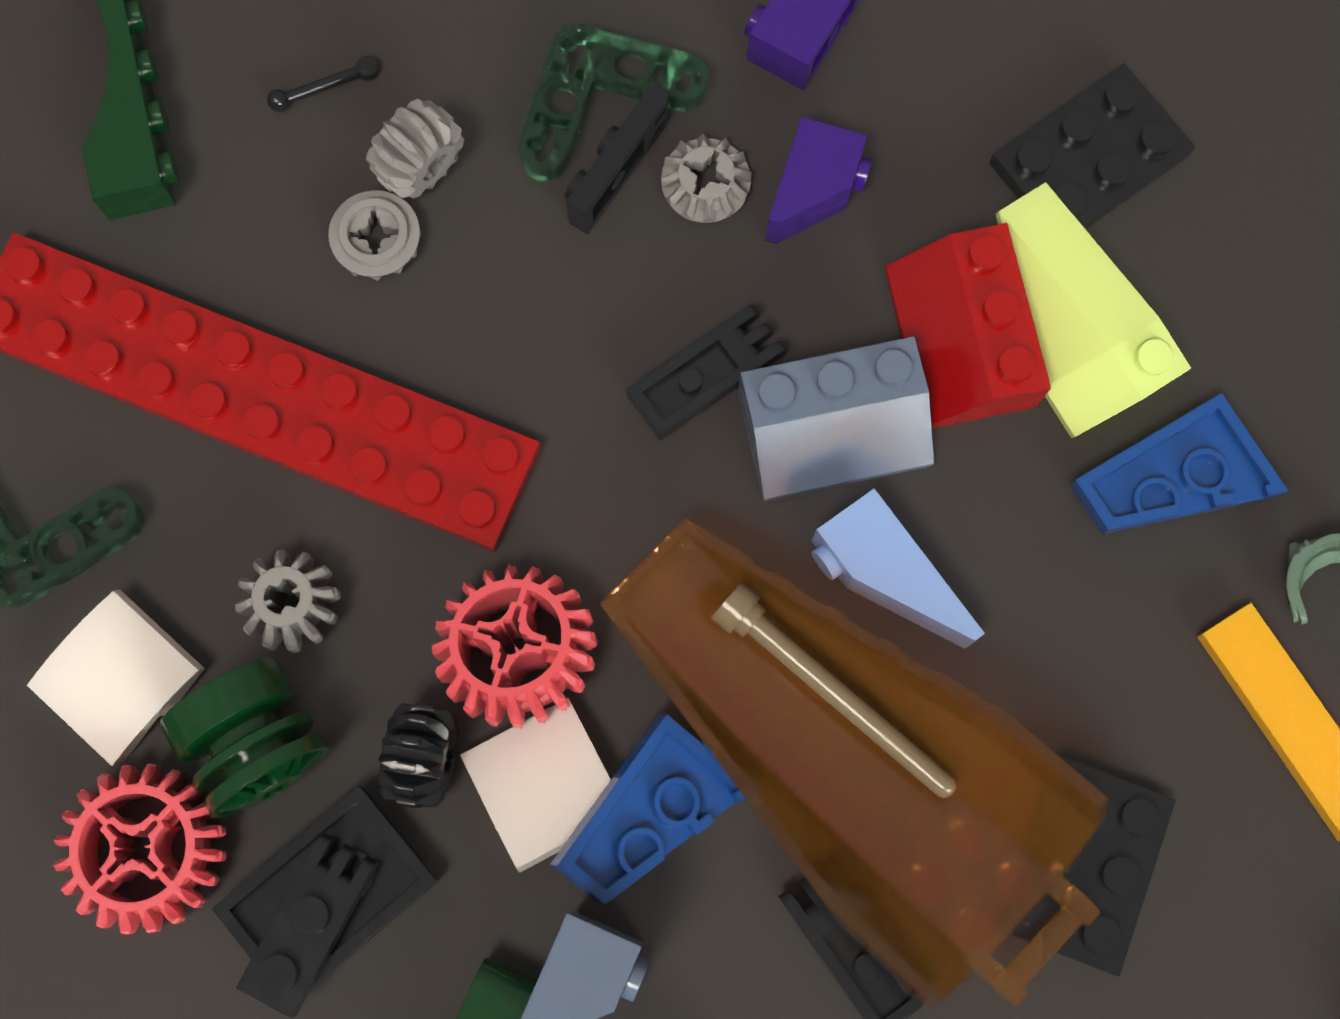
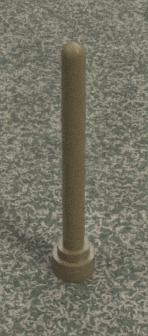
(745, 616)

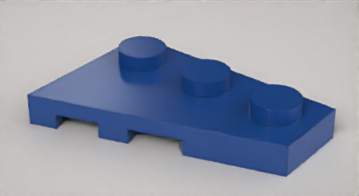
(1180, 471)
(647, 809)

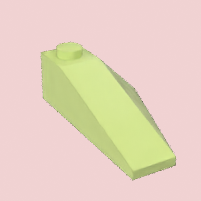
(1091, 323)

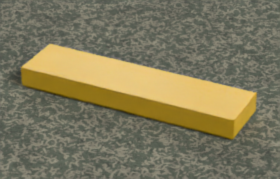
(1280, 706)

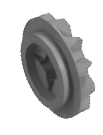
(715, 200)
(355, 220)

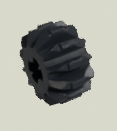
(418, 755)

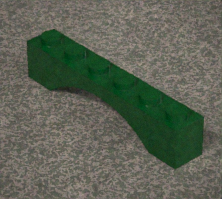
(125, 147)

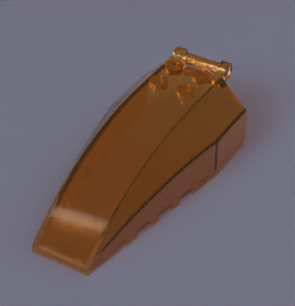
(903, 871)

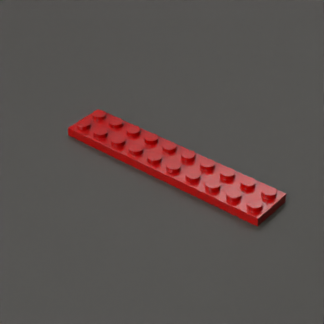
(261, 393)

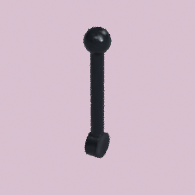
(365, 68)

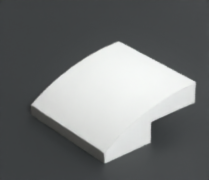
(115, 677)
(537, 783)

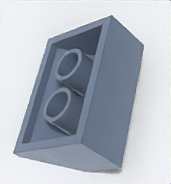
(837, 418)
(587, 971)

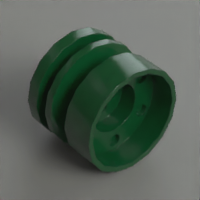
(240, 729)

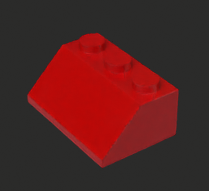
(970, 325)

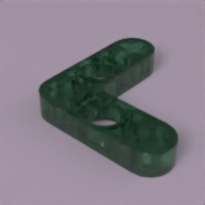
(598, 71)
(93, 513)

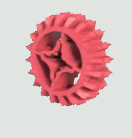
(522, 600)
(102, 817)

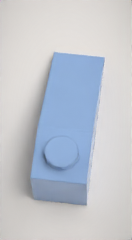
(884, 564)

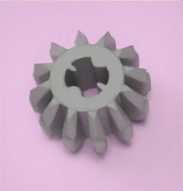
(415, 148)
(284, 580)

